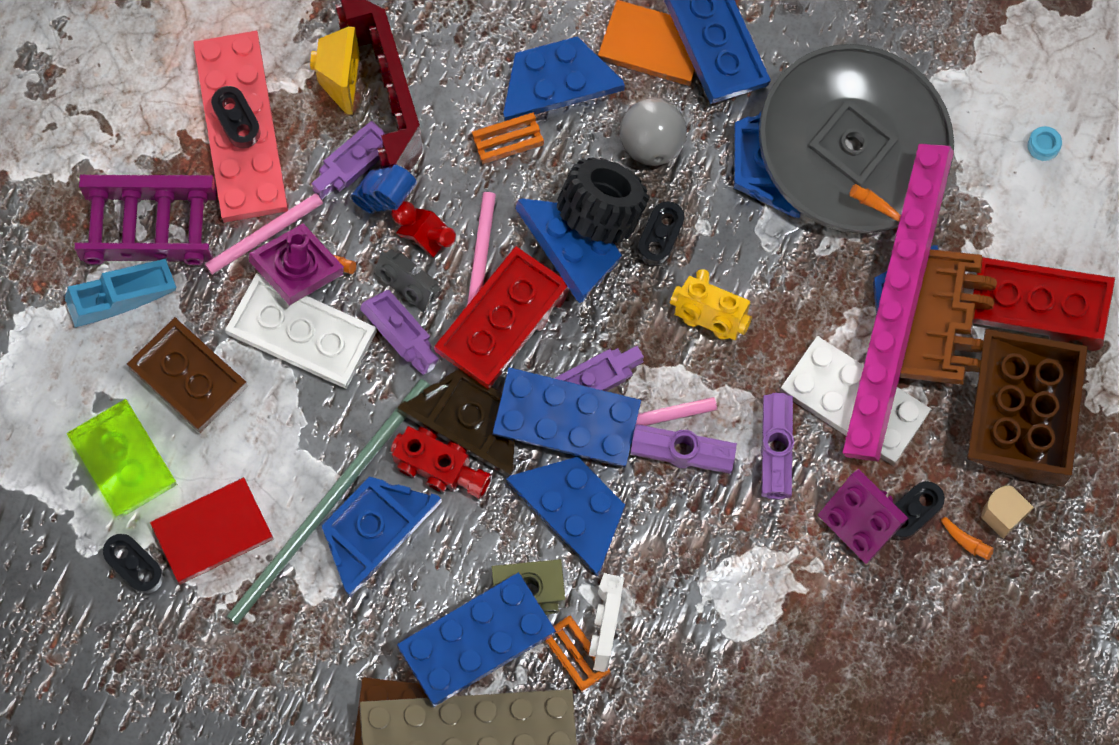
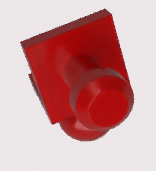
(423, 228)

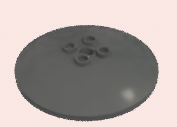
(843, 95)

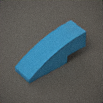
(118, 292)

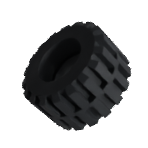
(602, 200)

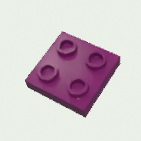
(296, 264)
(862, 516)

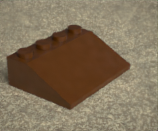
(1027, 406)

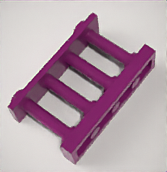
(131, 191)

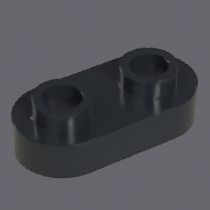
(235, 119)
(659, 234)
(918, 514)
(134, 564)

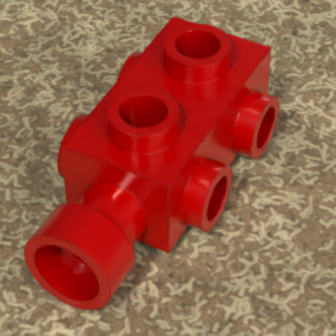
(427, 459)

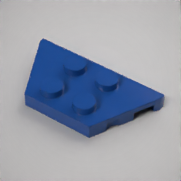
(557, 78)
(750, 170)
(576, 258)
(573, 506)
(373, 527)

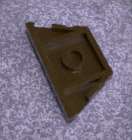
(463, 414)

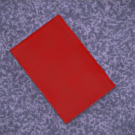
(211, 530)

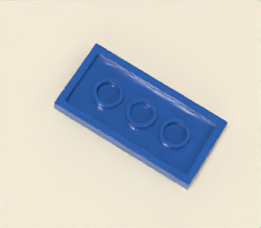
(719, 47)
(566, 417)
(476, 639)

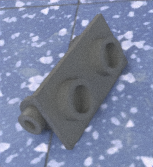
(396, 271)

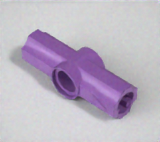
(705, 453)
(777, 465)

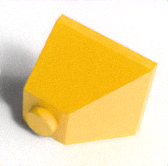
(337, 66)

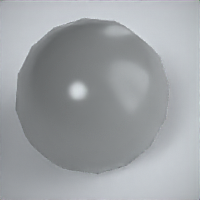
(653, 132)

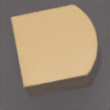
(1005, 510)

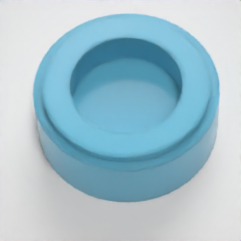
(1044, 143)

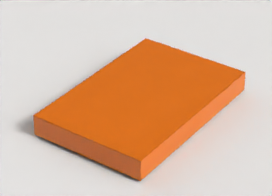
(646, 43)

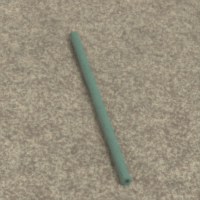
(322, 509)

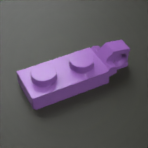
(349, 161)
(400, 330)
(605, 369)

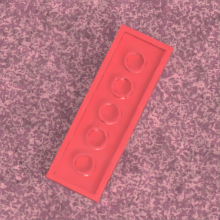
(250, 177)

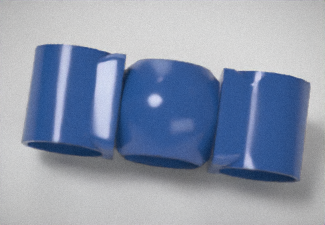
(384, 189)

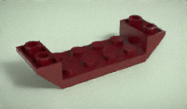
(373, 28)

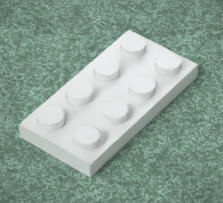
(302, 333)
(828, 385)

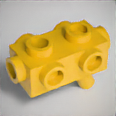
(711, 307)

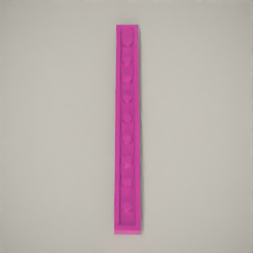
(898, 303)

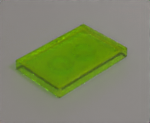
(122, 459)

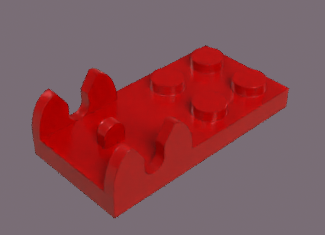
(1047, 302)
(502, 317)

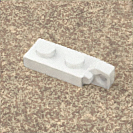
(606, 617)

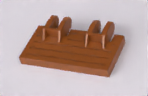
(942, 314)

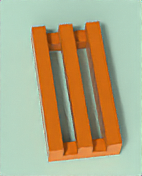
(503, 127)
(592, 678)

